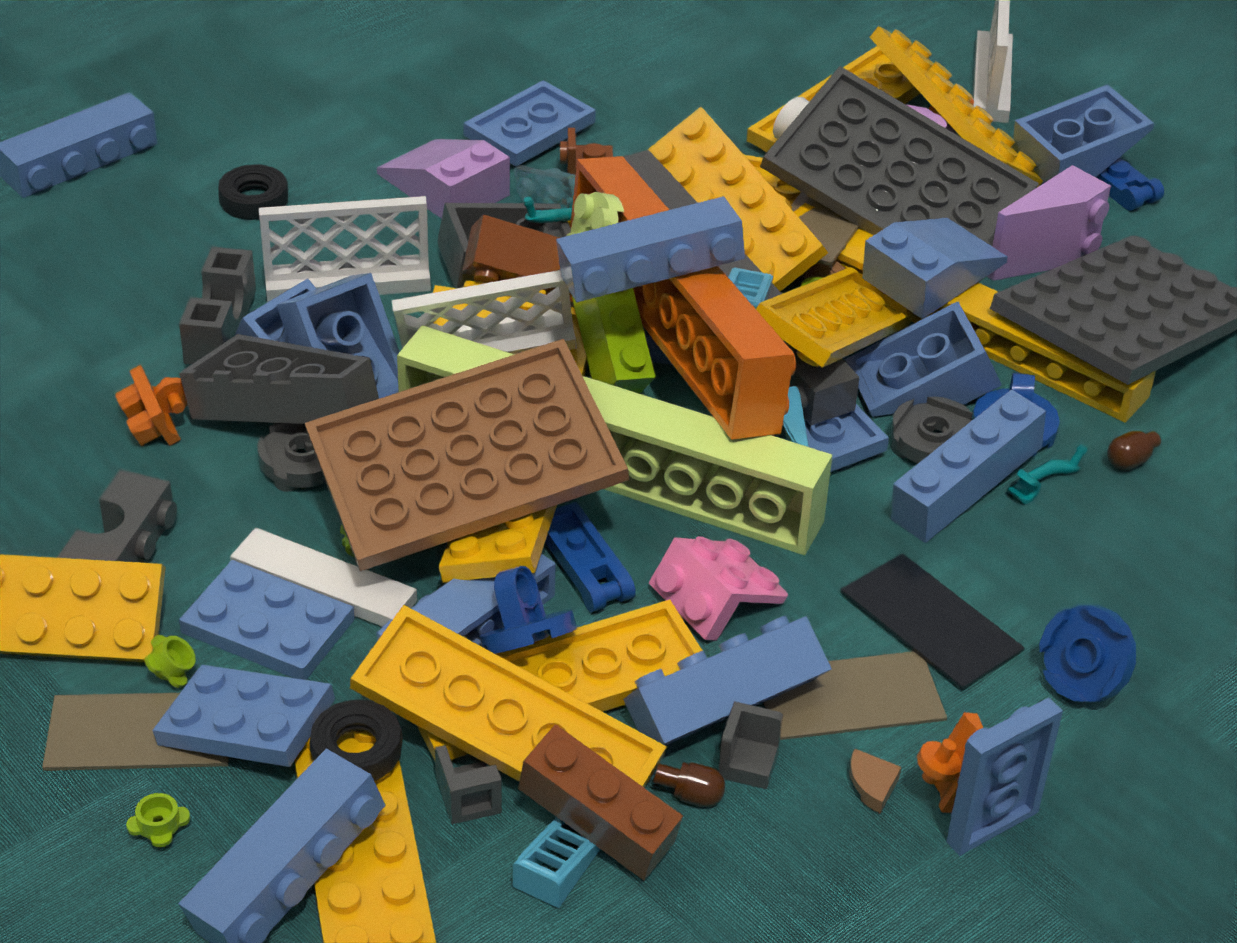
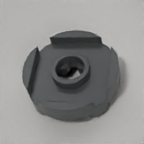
(915, 423)
(281, 461)

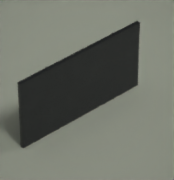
(932, 620)

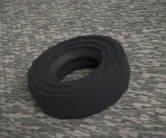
(252, 177)
(360, 716)

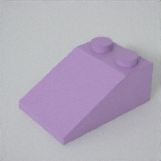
(451, 173)
(1052, 224)

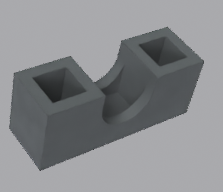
(225, 300)
(133, 517)

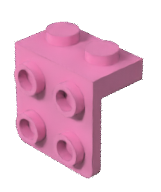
(709, 581)

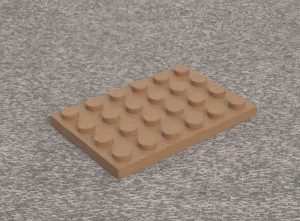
(464, 453)

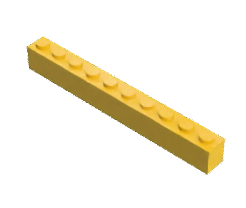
(1025, 350)

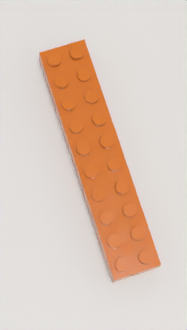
(703, 322)

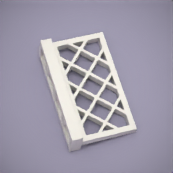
(994, 65)
(390, 271)
(508, 325)

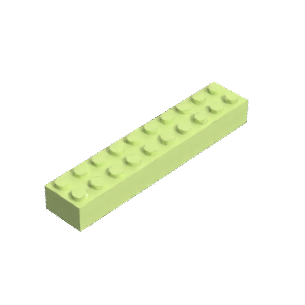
(674, 453)

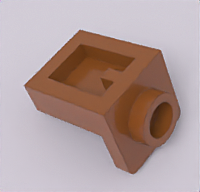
(571, 152)

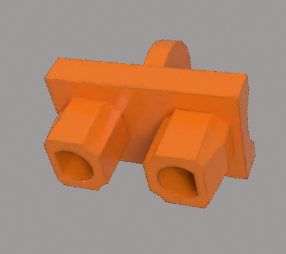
(150, 406)
(943, 761)

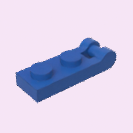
(1130, 186)
(587, 558)

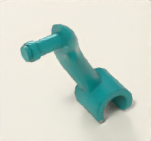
(546, 216)
(1028, 485)

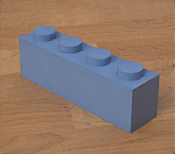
(76, 144)
(650, 249)
(967, 465)
(471, 605)
(743, 672)
(284, 852)

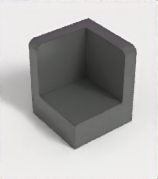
(750, 745)
(468, 790)

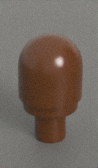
(1132, 449)
(692, 783)

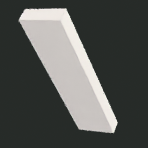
(372, 595)

